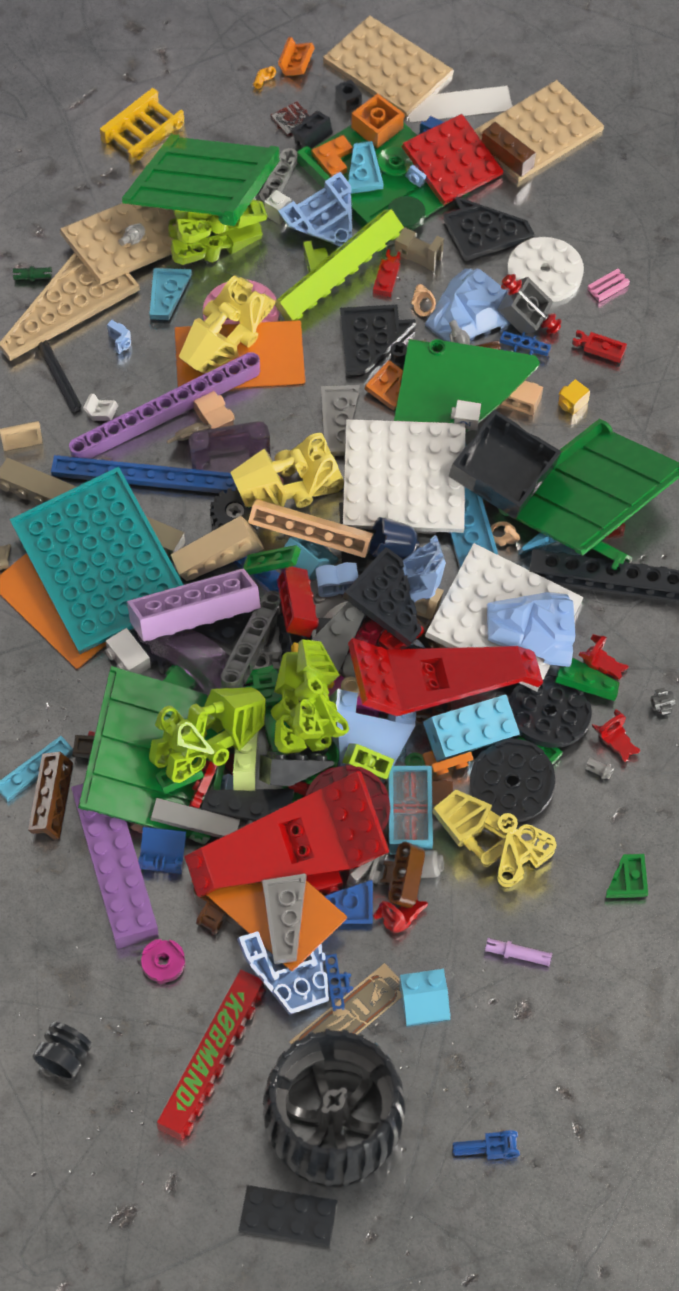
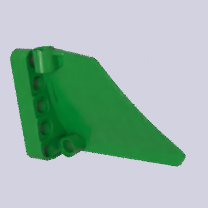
(446, 371)

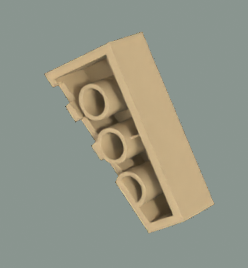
(217, 549)

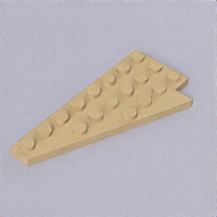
(63, 304)

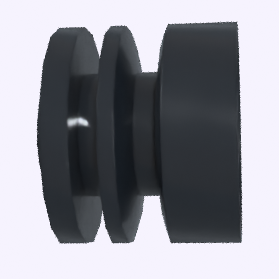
(62, 1050)

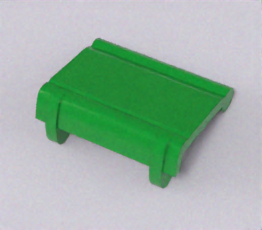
(612, 553)

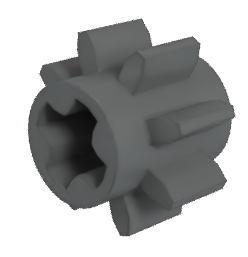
(662, 701)

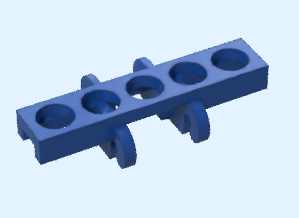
(531, 346)
(337, 994)

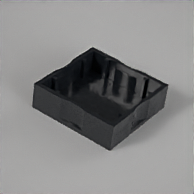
(504, 464)

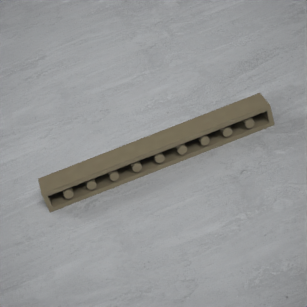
(41, 487)

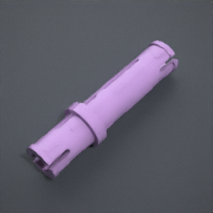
(519, 952)

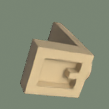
(429, 607)

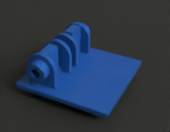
(162, 850)

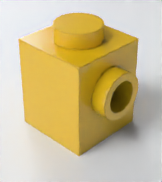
(573, 397)

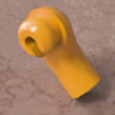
(264, 75)

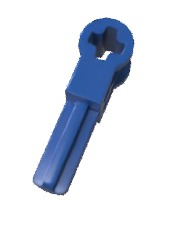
(494, 1145)

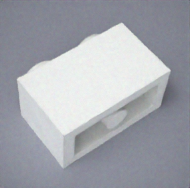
(127, 652)

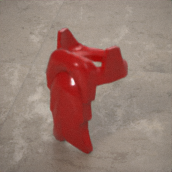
(599, 660)
(614, 734)
(399, 918)

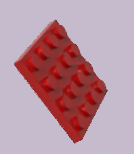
(452, 159)

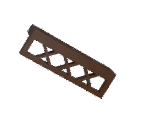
(49, 793)

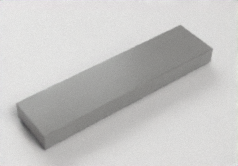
(193, 819)

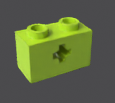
(368, 759)

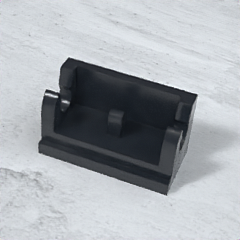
(312, 130)

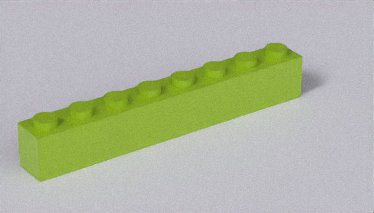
(338, 265)

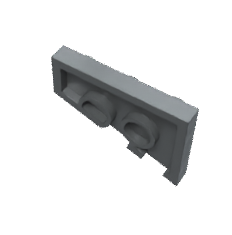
(339, 632)

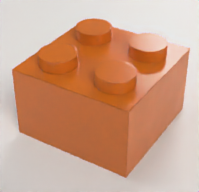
(377, 120)

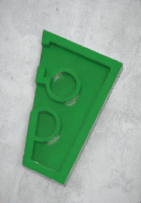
(587, 679)

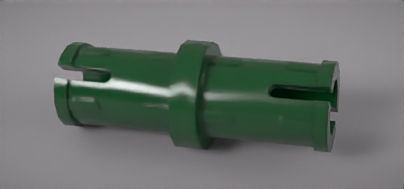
(32, 273)

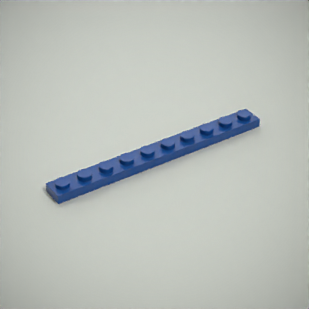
(144, 474)

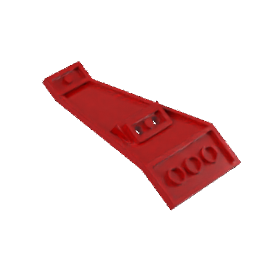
(423, 678)
(333, 825)

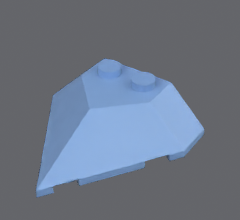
(325, 213)
(424, 570)

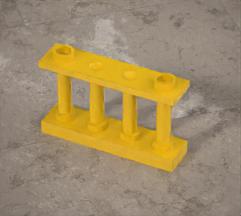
(138, 111)

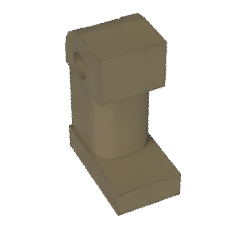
(418, 250)

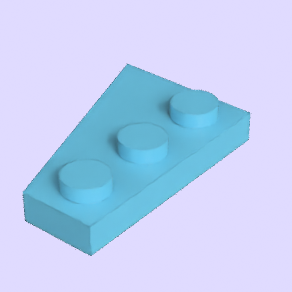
(364, 169)
(166, 291)

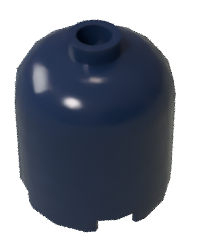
(395, 536)

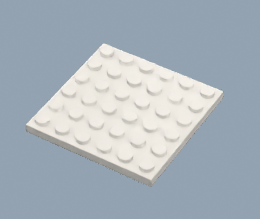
(403, 474)
(483, 580)

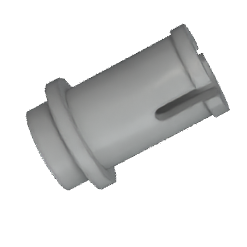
(599, 768)

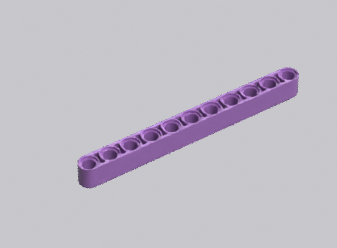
(159, 414)

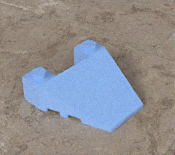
(374, 733)

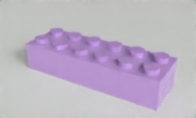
(193, 604)

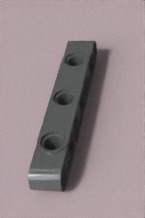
(252, 642)

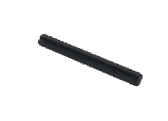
(59, 376)

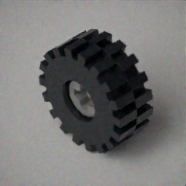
(224, 506)

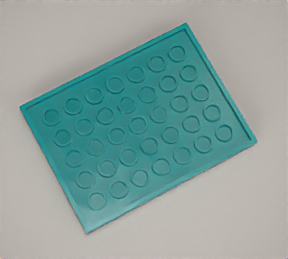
(95, 556)

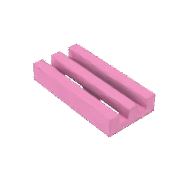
(606, 282)

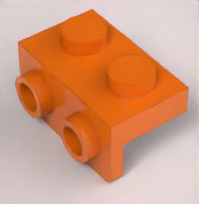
(295, 57)
(441, 767)

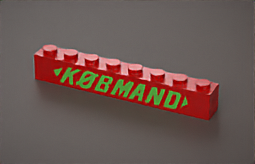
(210, 1055)

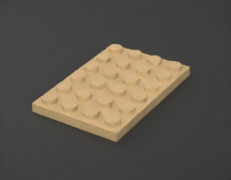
(388, 65)
(547, 123)
(98, 246)

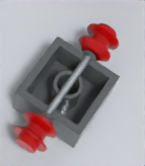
(527, 306)

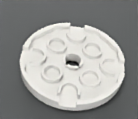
(547, 252)

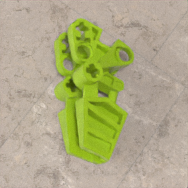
(194, 227)
(306, 678)
(233, 709)

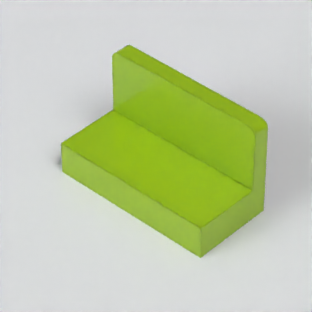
(313, 257)

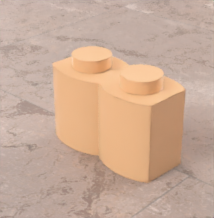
(212, 410)

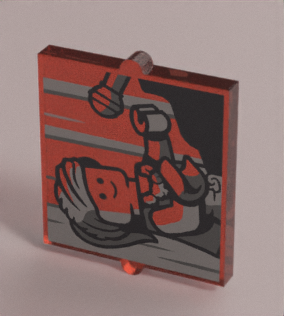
(289, 117)

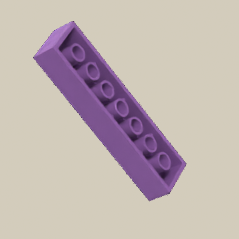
(117, 876)

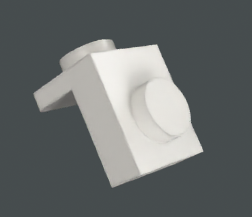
(100, 409)

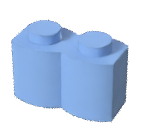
(335, 579)

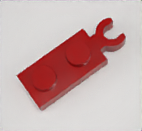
(387, 275)
(600, 345)
(201, 785)

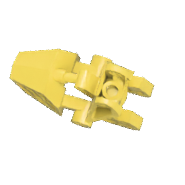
(207, 348)
(313, 461)
(468, 816)

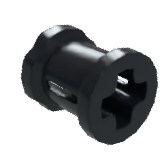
(398, 353)

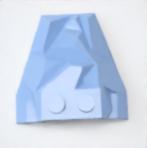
(472, 302)
(535, 623)
(293, 989)

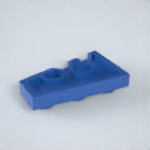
(355, 903)

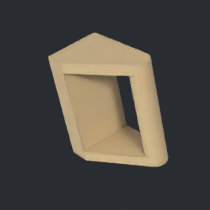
(21, 436)

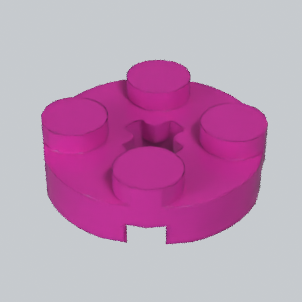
(163, 973)

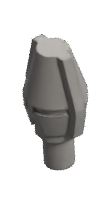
(133, 234)
(458, 334)

